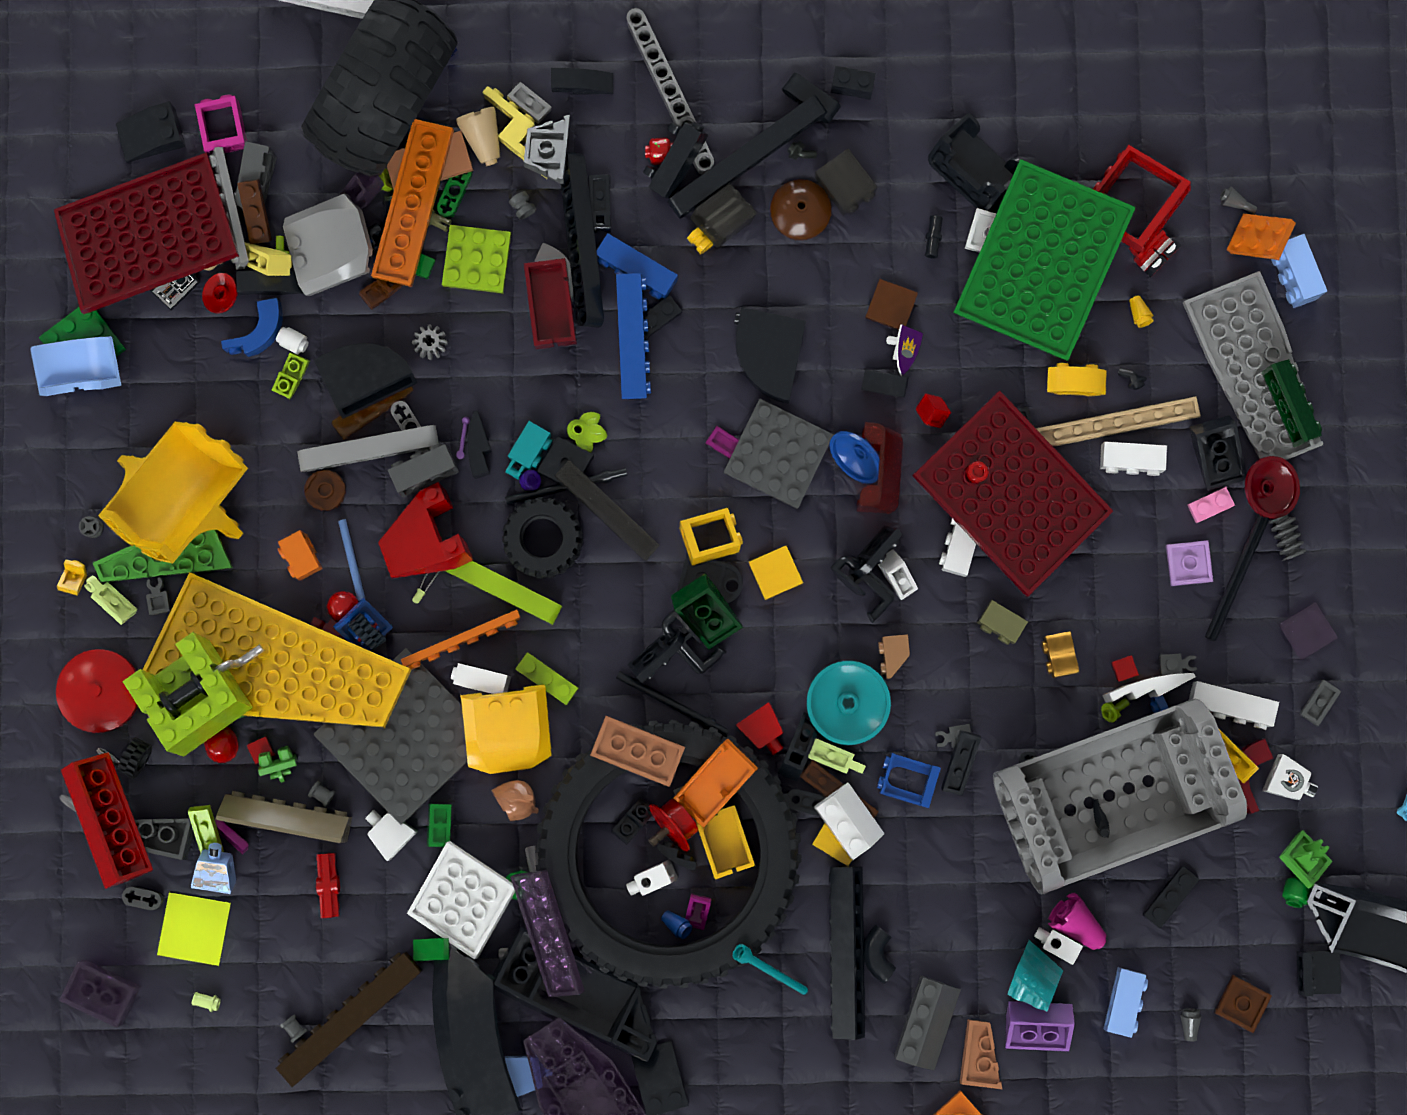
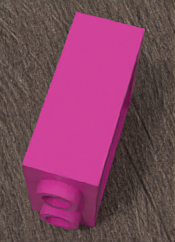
(229, 144)

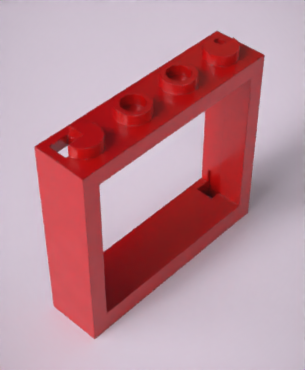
(1181, 184)

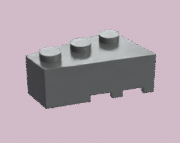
(256, 163)

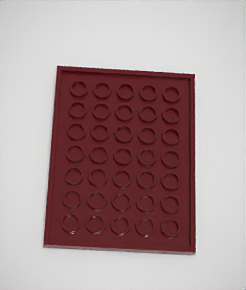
(145, 233)
(1029, 505)

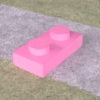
(1211, 505)

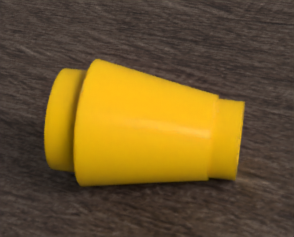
(1141, 313)

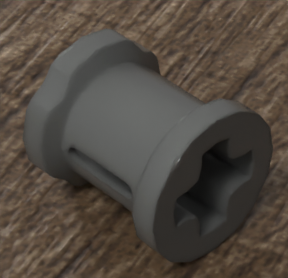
(321, 794)
(293, 1028)

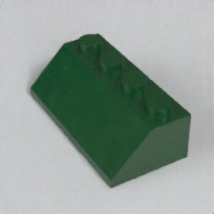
(1292, 403)

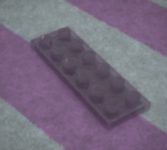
(547, 934)

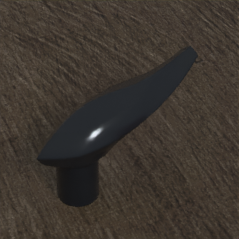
(1101, 820)

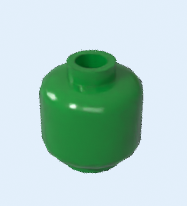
(1295, 892)

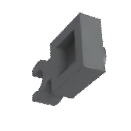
(158, 601)
(1174, 664)
(952, 735)

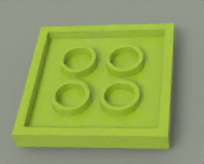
(476, 259)

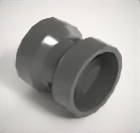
(522, 205)

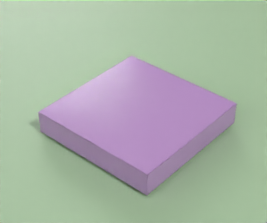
(1189, 563)

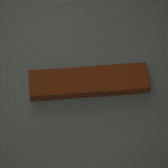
(827, 783)

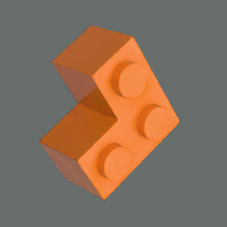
(300, 555)

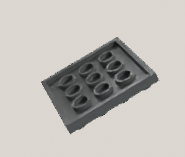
(778, 453)

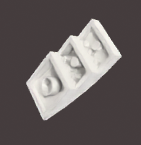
(1153, 686)

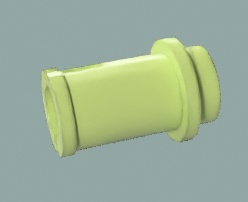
(206, 1001)

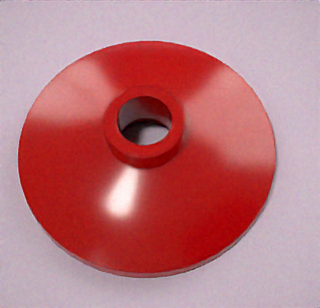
(219, 293)

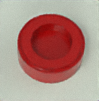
(977, 472)

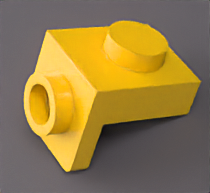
(72, 577)

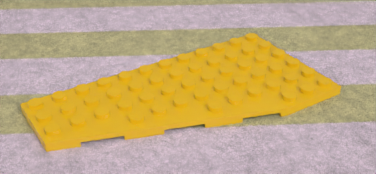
(302, 668)

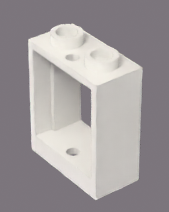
(480, 679)

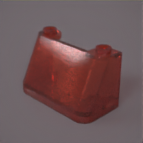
(885, 496)

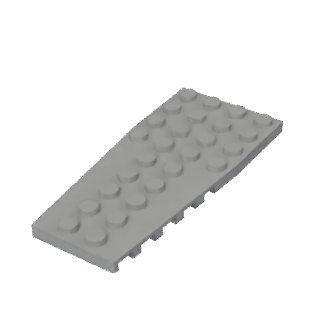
(1240, 340)

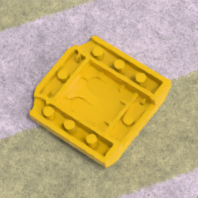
(506, 729)

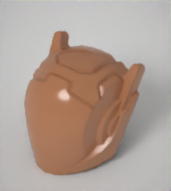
(516, 799)

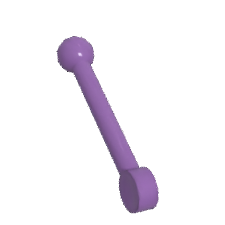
(460, 454)

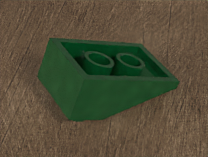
(705, 611)

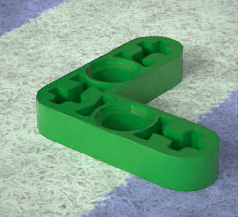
(453, 206)

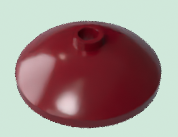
(1280, 484)

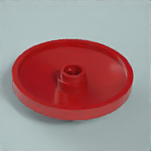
(93, 691)

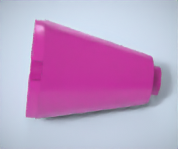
(1077, 922)

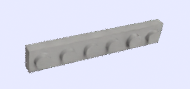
(222, 179)

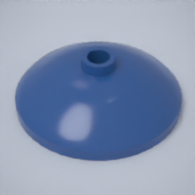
(855, 456)

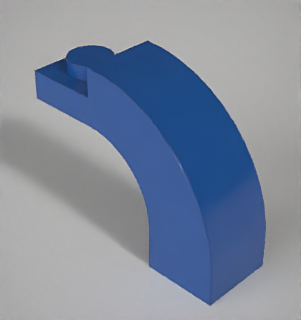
(263, 335)

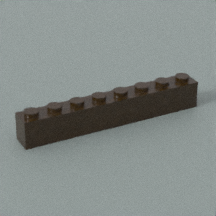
(349, 1019)

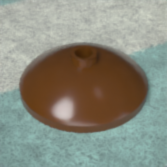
(796, 222)

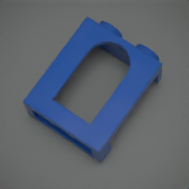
(898, 761)

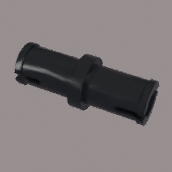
(933, 236)

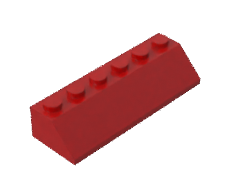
(106, 819)

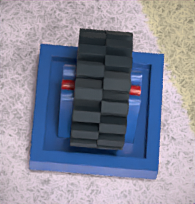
(364, 626)

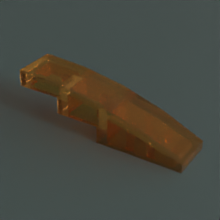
(358, 420)

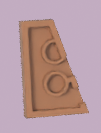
(979, 1058)

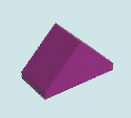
(698, 910)

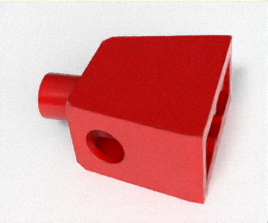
(762, 728)

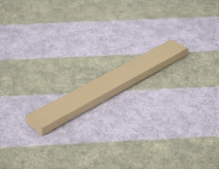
(1121, 422)

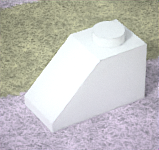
(898, 575)

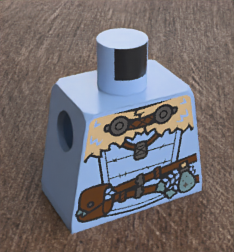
(214, 870)

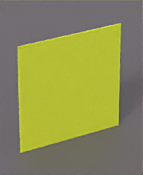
(193, 929)

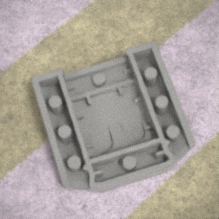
(328, 244)

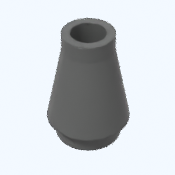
(1190, 1021)

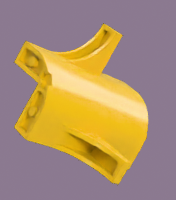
(175, 492)

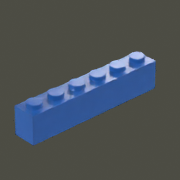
(631, 335)

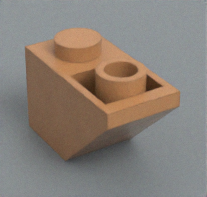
(895, 652)

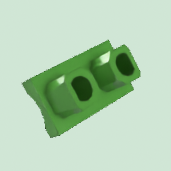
(285, 761)

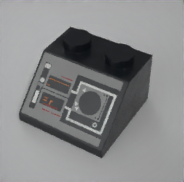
(175, 291)

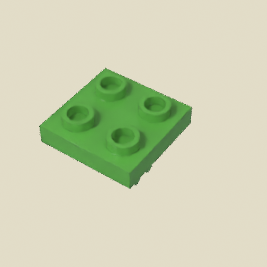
(1306, 858)

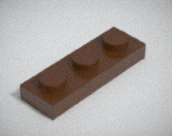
(254, 211)

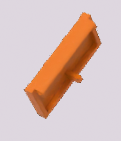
(715, 782)

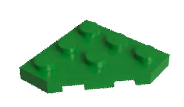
(81, 326)

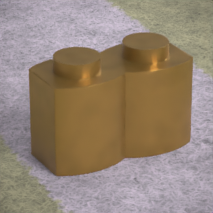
(1060, 654)

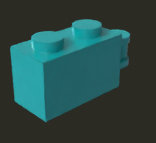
(528, 449)

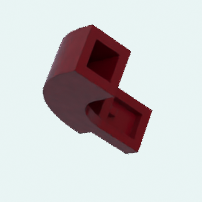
(1258, 753)

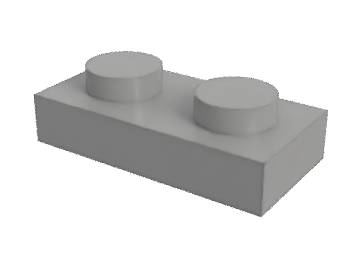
(529, 102)

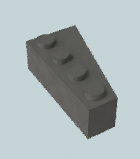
(166, 836)

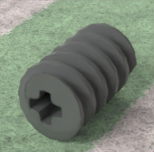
(1287, 537)

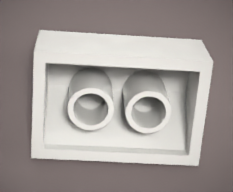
(849, 821)

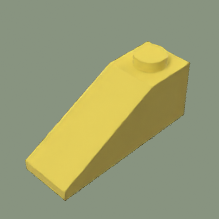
(268, 260)

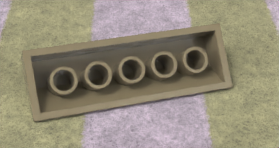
(285, 818)

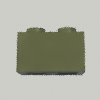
(1002, 623)

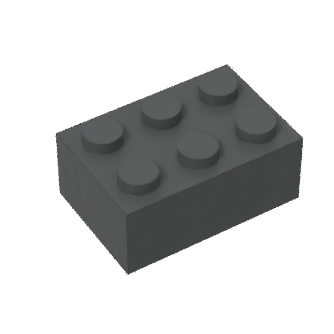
(423, 470)

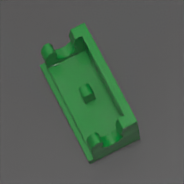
(438, 825)

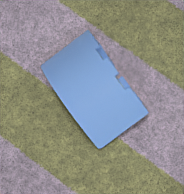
(75, 363)

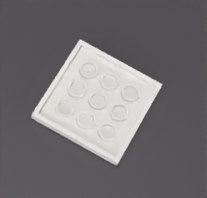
(462, 900)

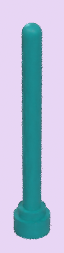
(744, 955)

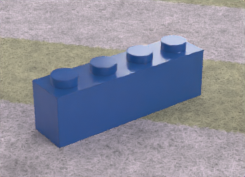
(628, 260)

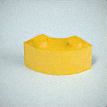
(1076, 380)

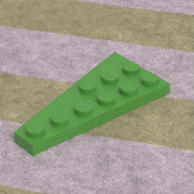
(200, 555)

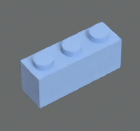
(1125, 1002)

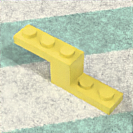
(516, 131)

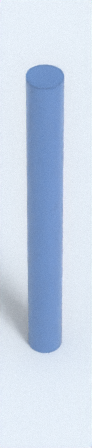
(351, 559)

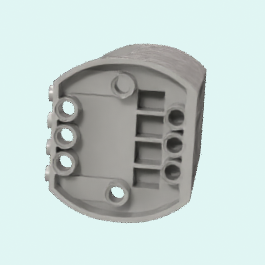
(1189, 795)

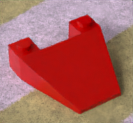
(414, 541)

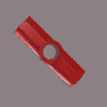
(328, 885)

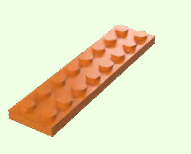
(412, 202)

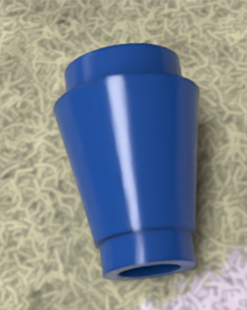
(678, 925)

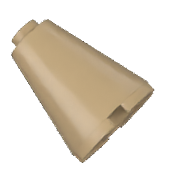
(482, 134)

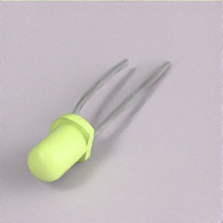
(418, 596)

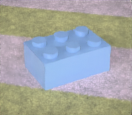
(1299, 272)

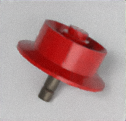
(674, 823)

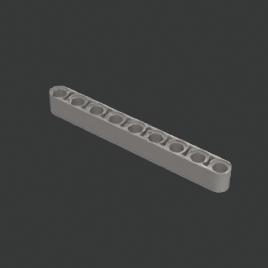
(667, 82)

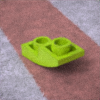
(291, 375)

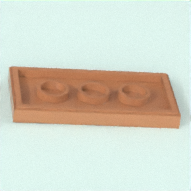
(456, 163)
(637, 751)

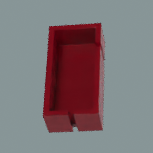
(550, 303)

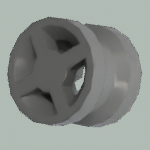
(86, 527)

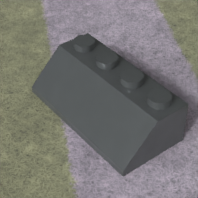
(927, 1023)

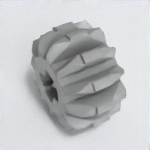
(427, 350)

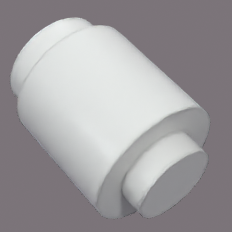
(292, 340)

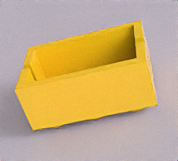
(726, 843)

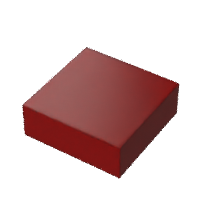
(1124, 668)
(258, 747)

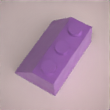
(1037, 1028)

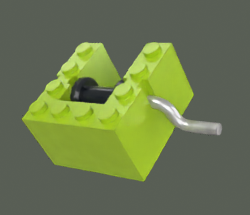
(191, 695)

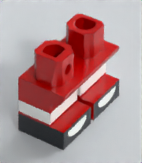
(1156, 254)

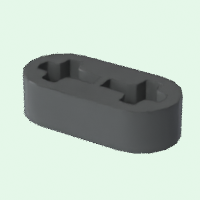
(141, 903)

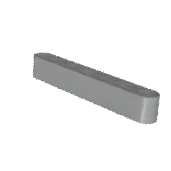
(367, 448)

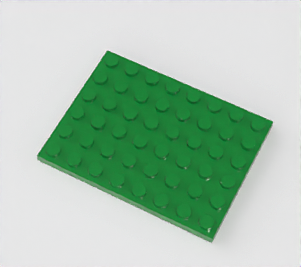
(1044, 260)

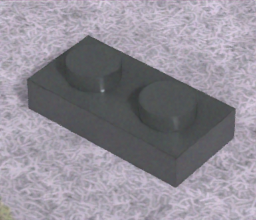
(1320, 702)

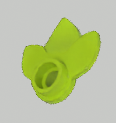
(590, 431)

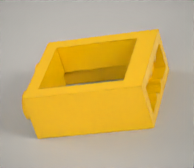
(690, 543)

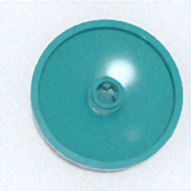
(848, 703)

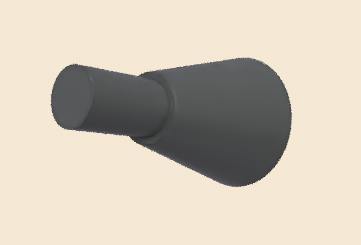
(1232, 198)

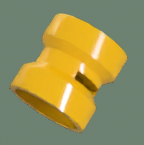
(700, 240)

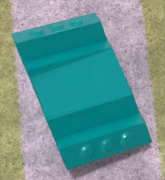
(1035, 978)

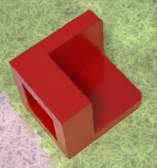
(933, 410)

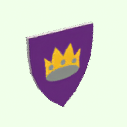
(906, 347)

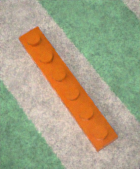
(470, 636)

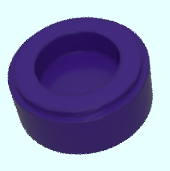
(530, 480)

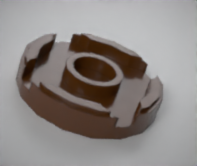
(325, 490)

